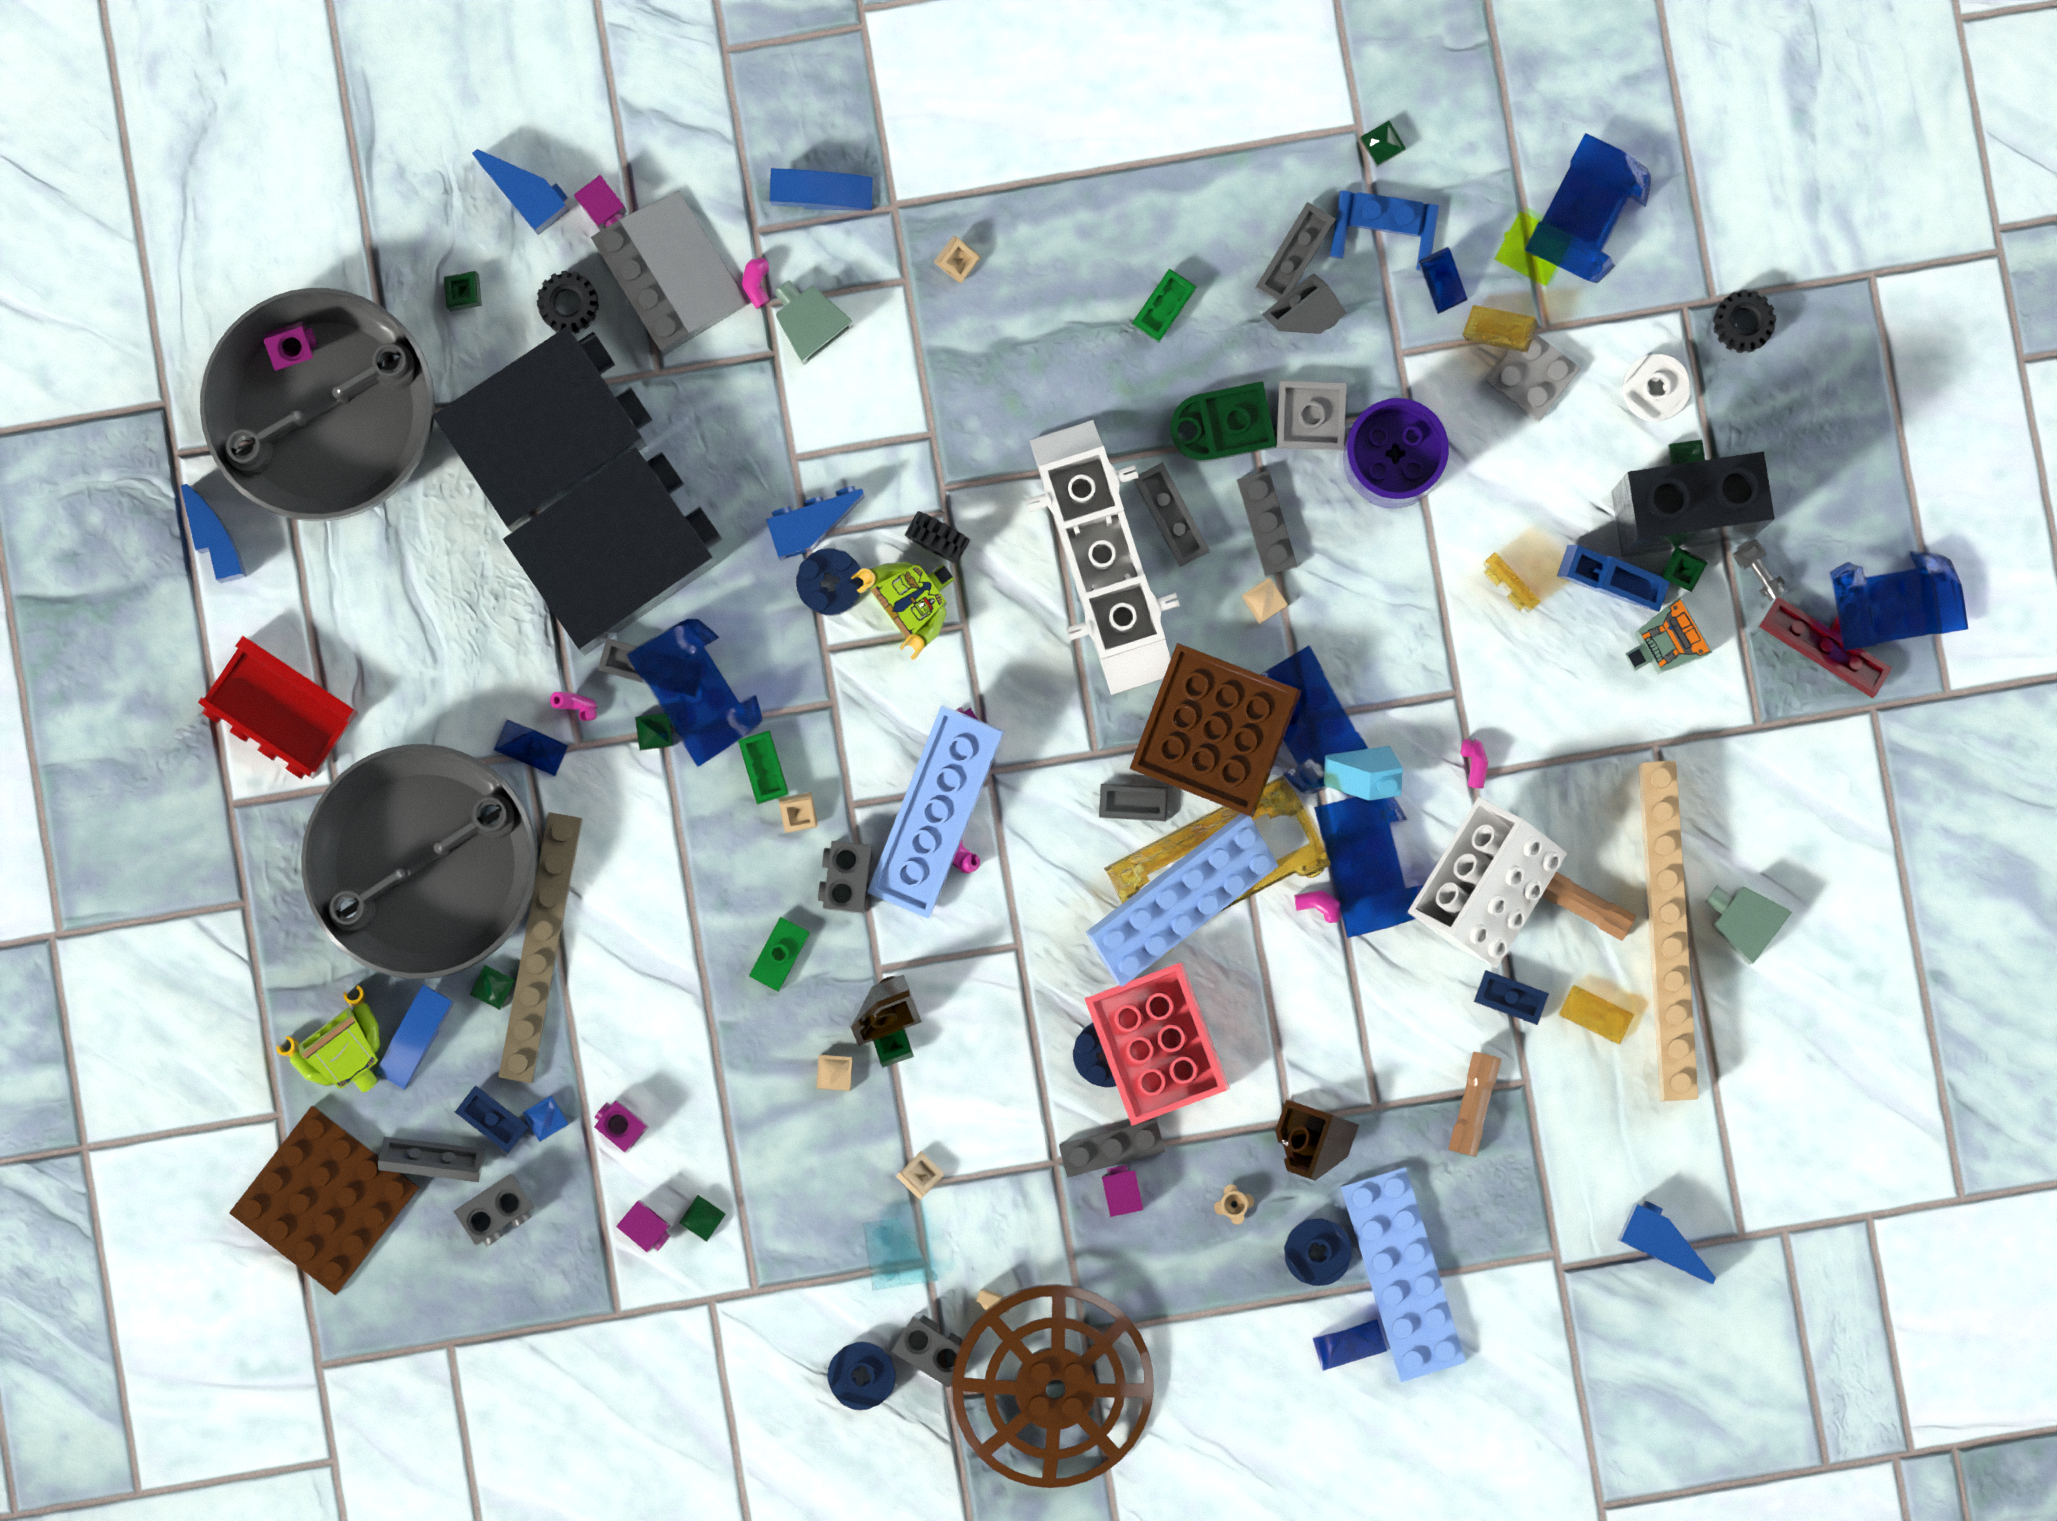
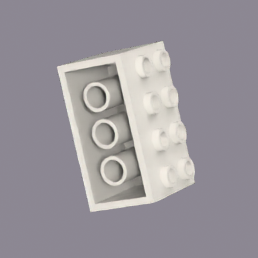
(1487, 882)

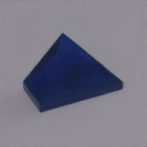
(1442, 280)
(531, 747)
(1349, 1344)

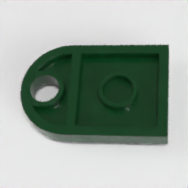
(1227, 423)

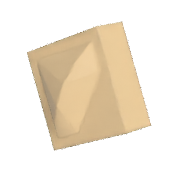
(957, 259)
(1264, 600)
(798, 812)
(834, 1072)
(920, 1175)
(988, 1298)

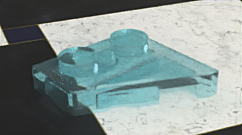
(893, 1256)

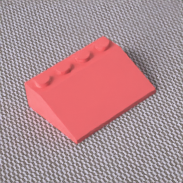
(1157, 1043)

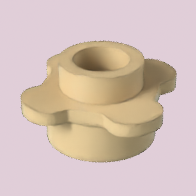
(1243, 1203)

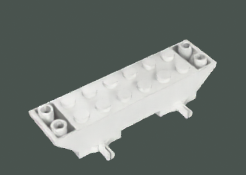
(1102, 556)

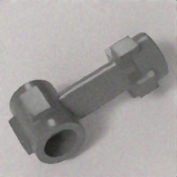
(1750, 555)

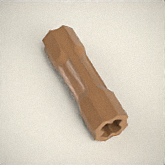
(1589, 906)
(1474, 1105)

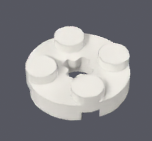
(1655, 368)

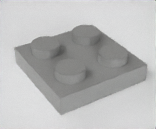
(1533, 378)
(1311, 415)

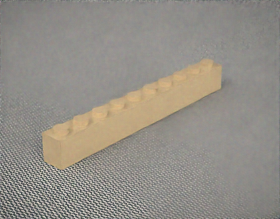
(1668, 931)

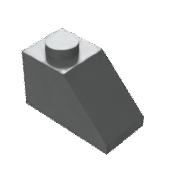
(1306, 308)

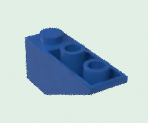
(806, 527)

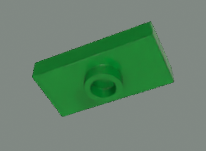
(1164, 305)
(763, 767)
(779, 954)

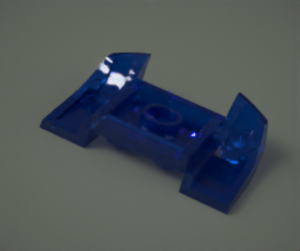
(1589, 208)
(1898, 602)
(694, 690)
(1318, 722)
(1366, 863)

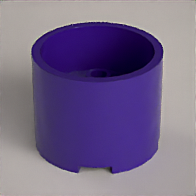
(1415, 435)

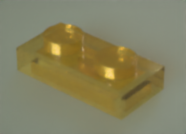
(1500, 328)
(1500, 573)
(1596, 1014)

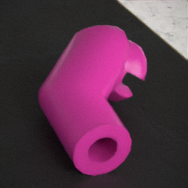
(752, 281)
(573, 701)
(1479, 762)
(965, 860)
(1322, 902)

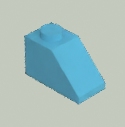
(1365, 773)

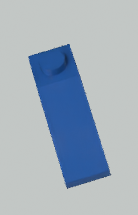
(527, 192)
(1659, 1238)

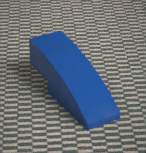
(820, 190)
(212, 536)
(1613, 577)
(414, 1036)

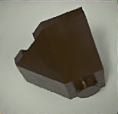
(885, 1010)
(1313, 1139)

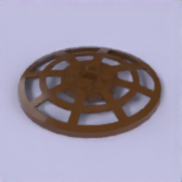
(1035, 1374)

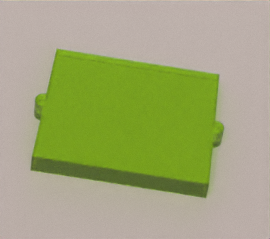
(1513, 254)

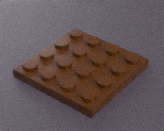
(1215, 729)
(323, 1200)

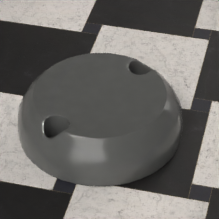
(327, 429)
(420, 860)

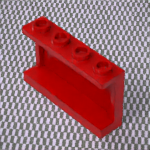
(277, 709)

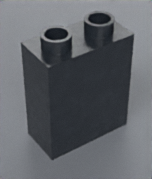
(543, 425)
(1692, 504)
(614, 548)

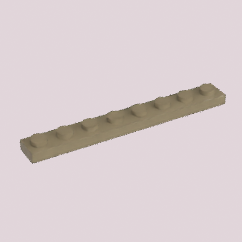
(540, 947)

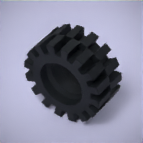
(560, 283)
(1754, 303)
(937, 537)

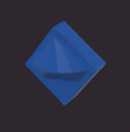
(545, 1118)

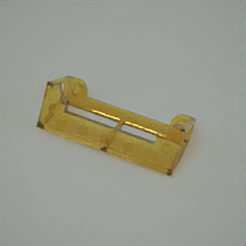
(1278, 799)

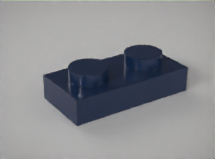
(1511, 997)
(492, 1119)

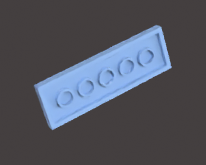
(935, 811)
(1182, 899)
(1403, 1274)

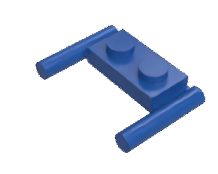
(1384, 215)

